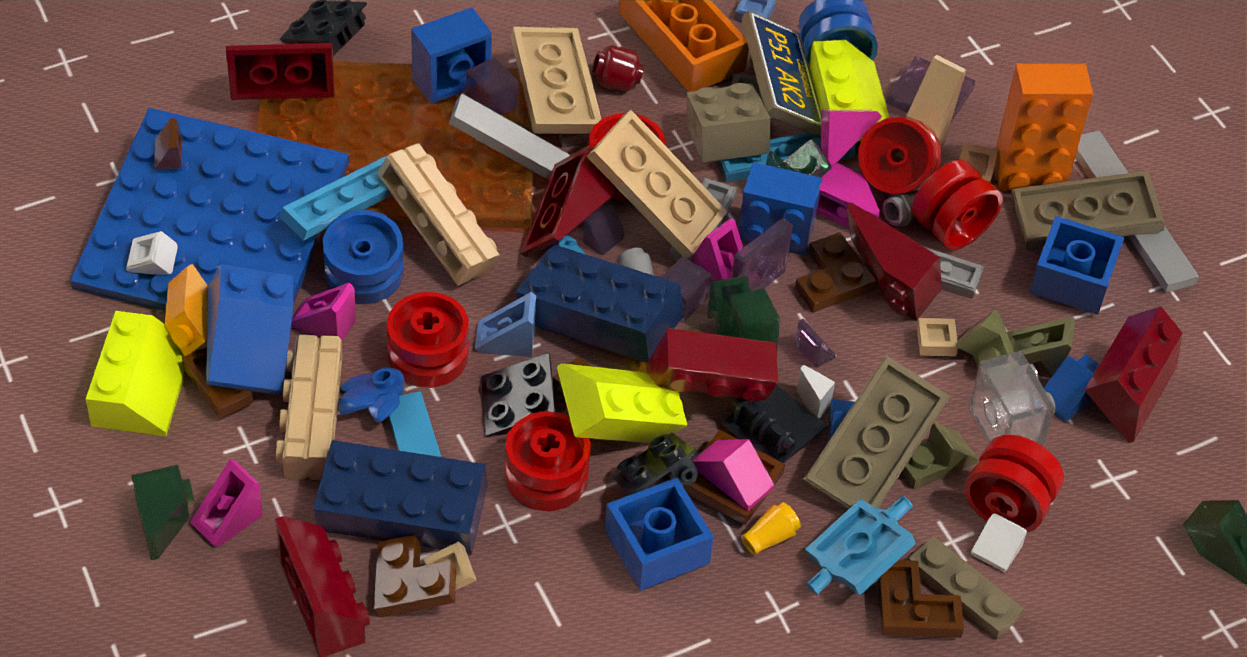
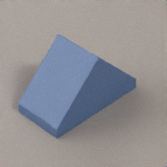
(509, 329)

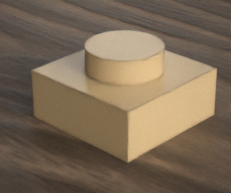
(980, 158)
(937, 337)
(460, 560)

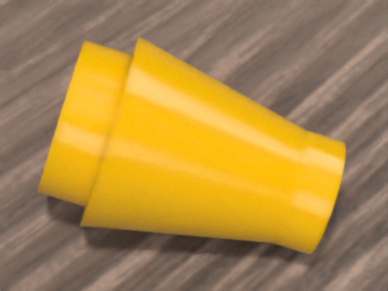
(772, 528)

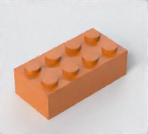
(689, 39)
(1042, 124)

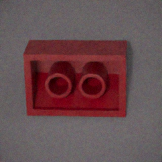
(280, 71)
(714, 364)
(1136, 370)
(320, 586)

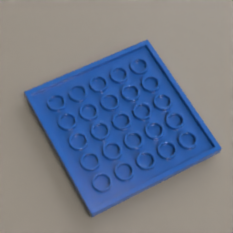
(215, 207)

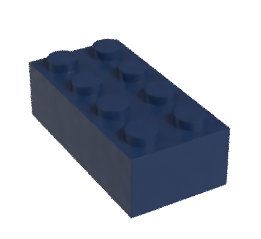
(602, 302)
(400, 495)

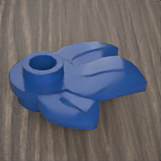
(373, 391)

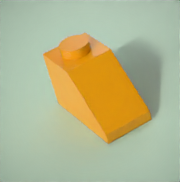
(187, 310)

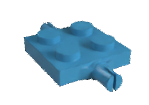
(860, 546)

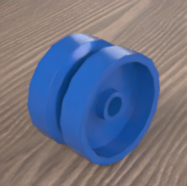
(838, 21)
(365, 252)

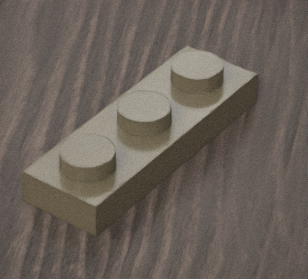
(979, 597)

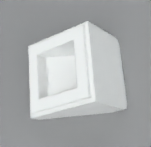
(152, 254)
(815, 390)
(999, 542)

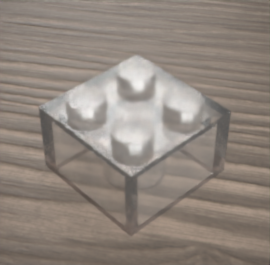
(1011, 399)

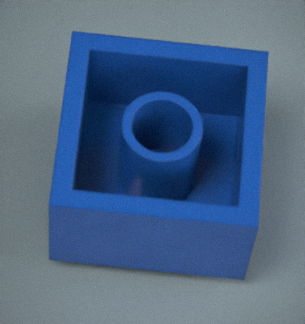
(446, 51)
(776, 195)
(1076, 265)
(658, 533)

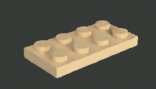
(555, 80)
(657, 184)

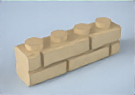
(438, 214)
(312, 406)

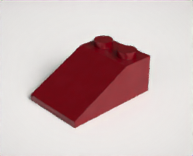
(570, 196)
(902, 268)

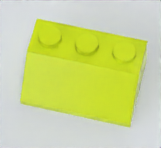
(845, 78)
(136, 377)
(619, 404)

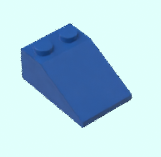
(248, 328)

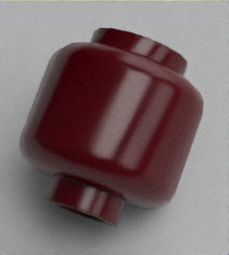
(617, 68)

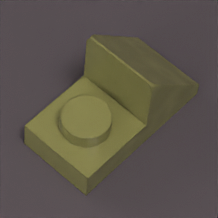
(986, 339)
(1045, 342)
(938, 457)

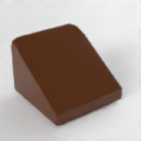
(168, 146)

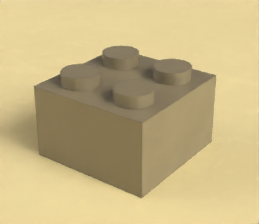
(728, 122)

